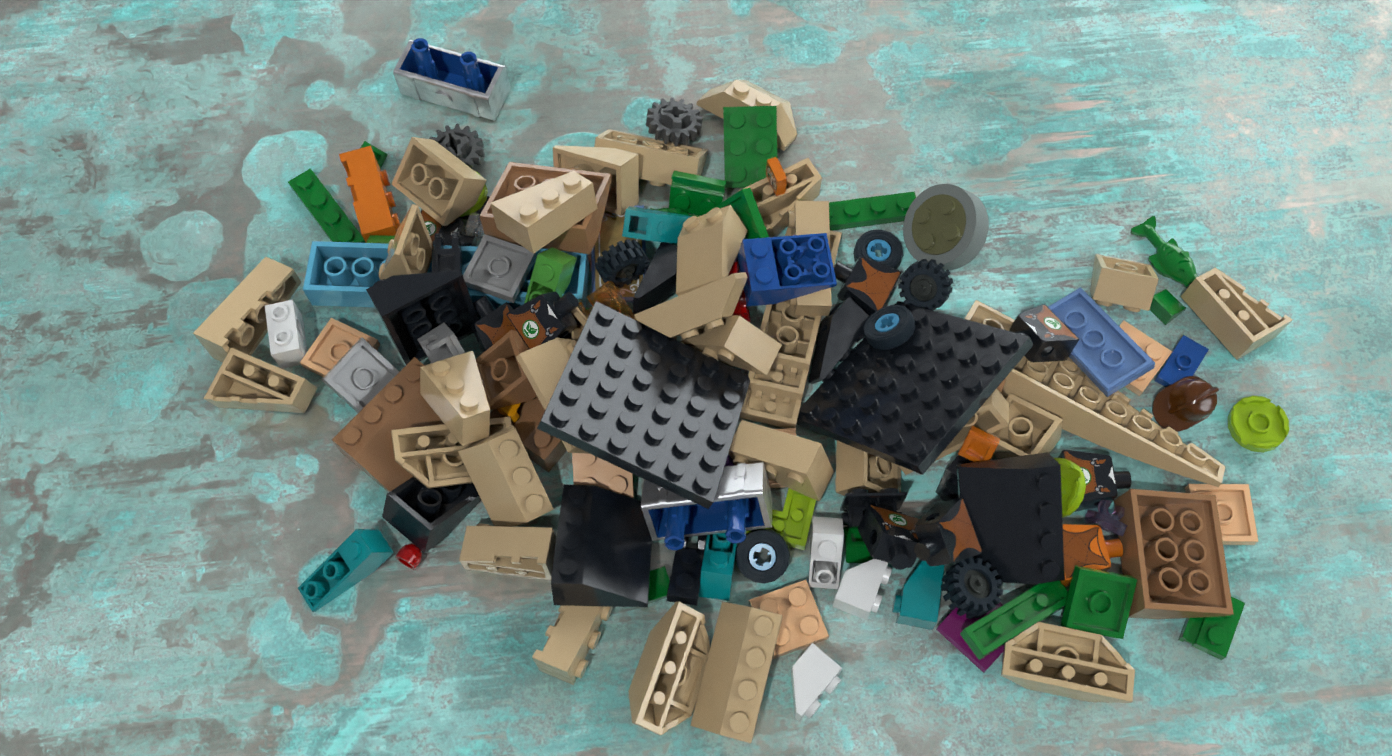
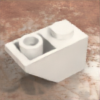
(825, 552)
(860, 588)
(810, 679)

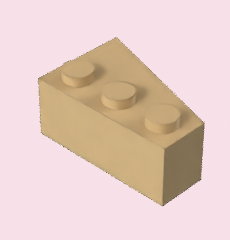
(801, 185)
(545, 210)
(1232, 314)
(737, 345)
(257, 385)
(457, 396)
(786, 457)
(509, 550)
(570, 641)

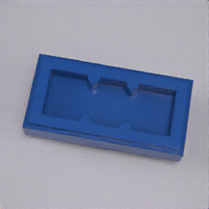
(1182, 361)

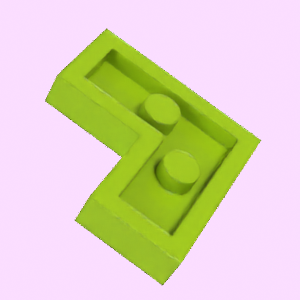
(795, 519)

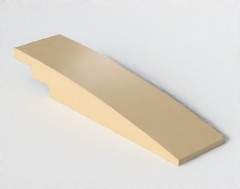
(779, 394)

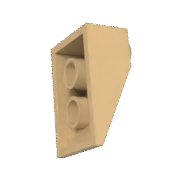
(617, 162)
(707, 248)
(410, 249)

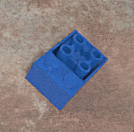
(785, 267)

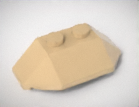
(744, 93)
(696, 309)
(433, 453)
(1068, 664)
(670, 670)

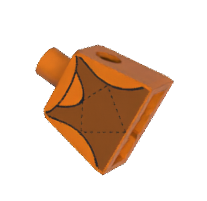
(1087, 548)

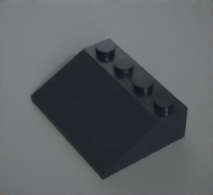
(419, 303)
(1017, 516)
(601, 550)

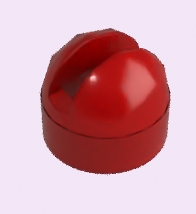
(409, 556)

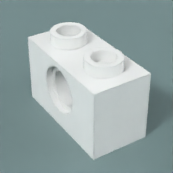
(286, 333)

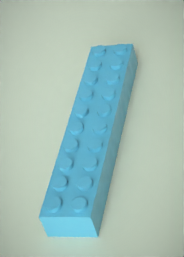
(344, 270)

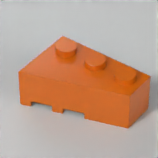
(369, 192)

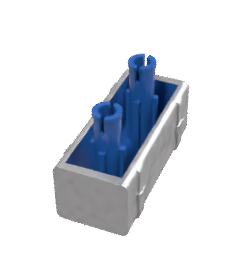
(452, 79)
(739, 505)

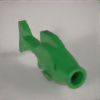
(1169, 258)

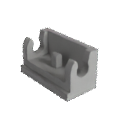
(440, 344)

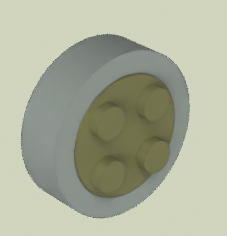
(946, 226)

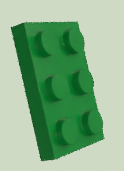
(748, 143)

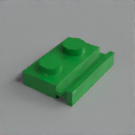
(695, 192)
(1213, 634)

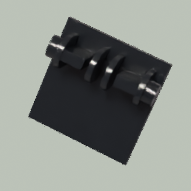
(859, 499)

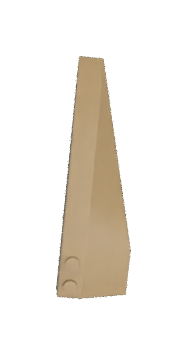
(1104, 420)

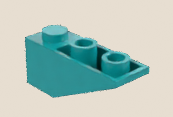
(653, 225)
(348, 565)
(717, 567)

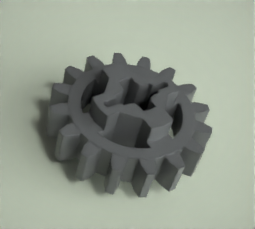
(674, 121)
(466, 143)

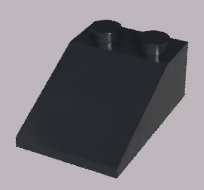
(428, 514)

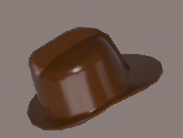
(1185, 403)

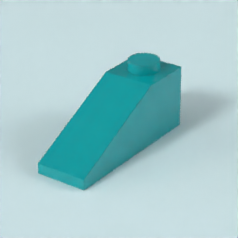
(920, 597)

